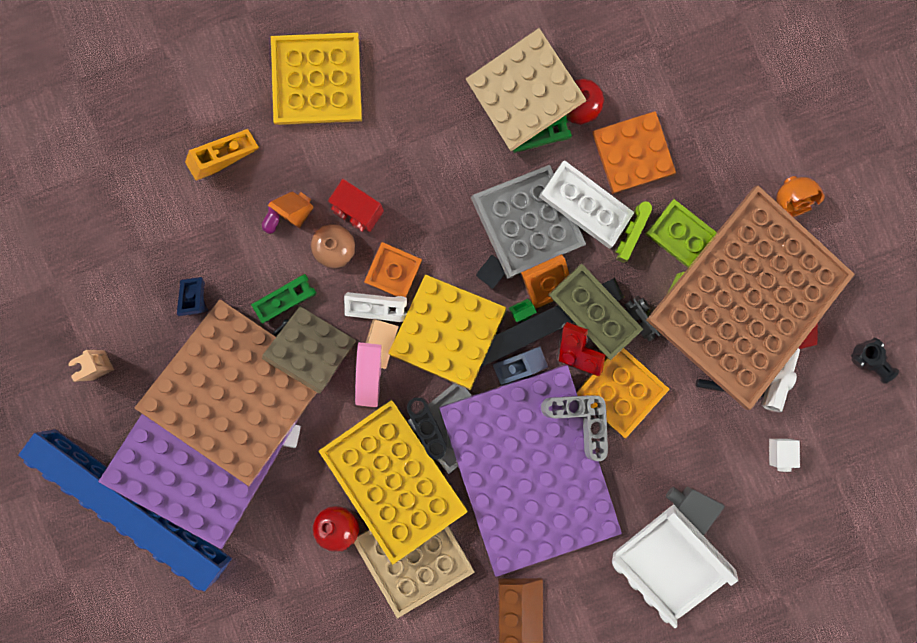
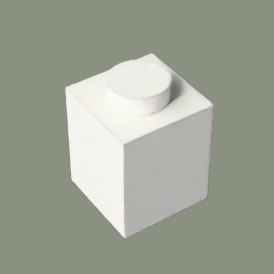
(784, 454)

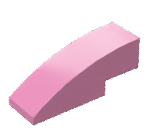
(368, 374)

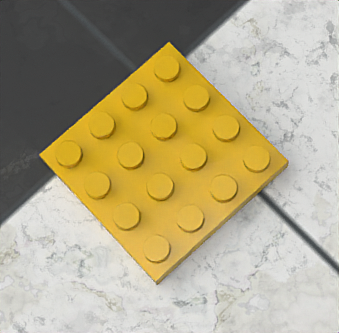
(316, 78)
(447, 331)

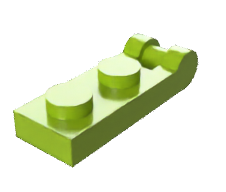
(633, 230)

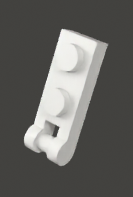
(375, 306)

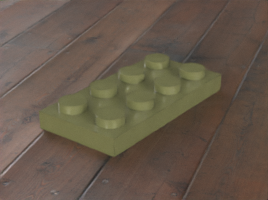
(597, 310)

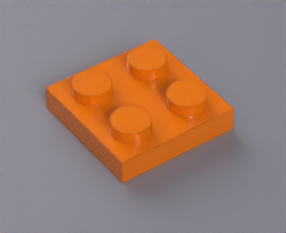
(393, 270)
(544, 278)

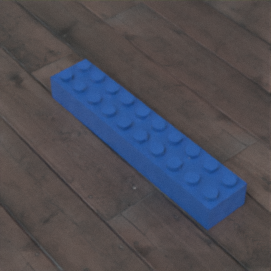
(79, 475)

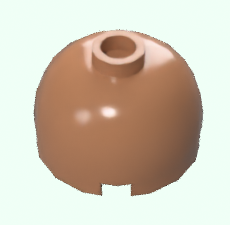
(333, 246)

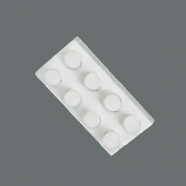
(586, 204)

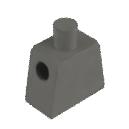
(696, 507)

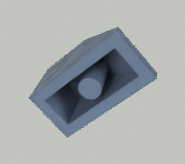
(520, 365)

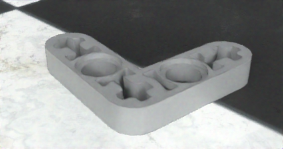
(585, 411)

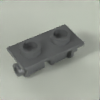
(640, 310)

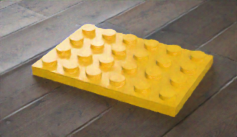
(392, 482)

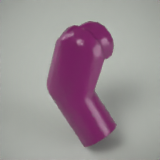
(270, 221)

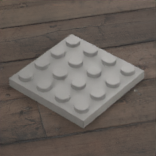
(523, 225)

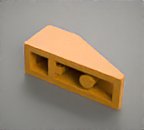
(219, 154)

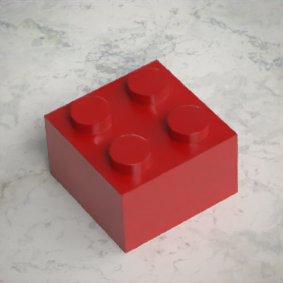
(356, 205)

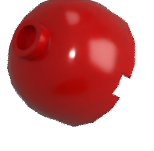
(592, 107)
(335, 528)

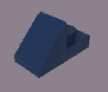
(191, 297)

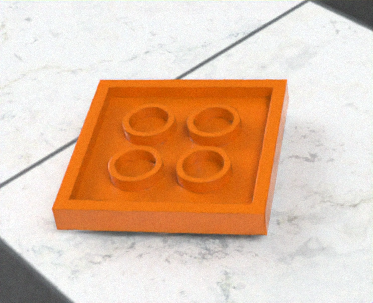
(634, 152)

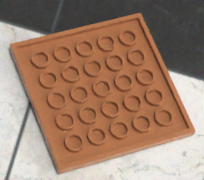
(226, 396)

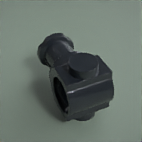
(875, 361)

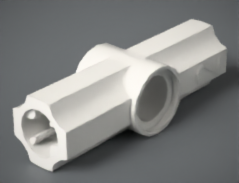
(777, 391)

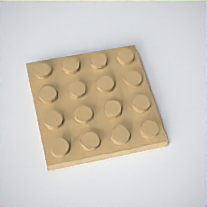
(525, 89)
(420, 573)

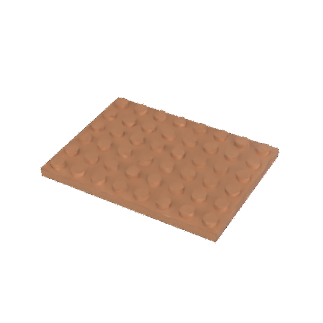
(751, 297)

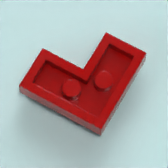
(576, 354)

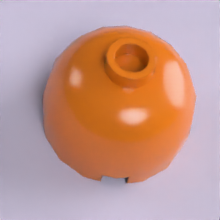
(799, 194)

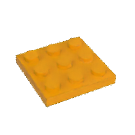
(627, 391)

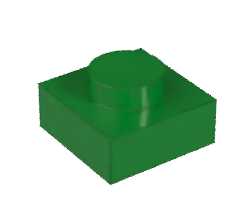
(523, 310)

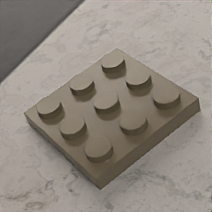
(309, 350)

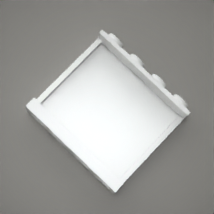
(672, 565)

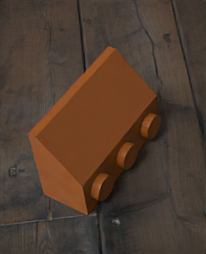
(520, 610)

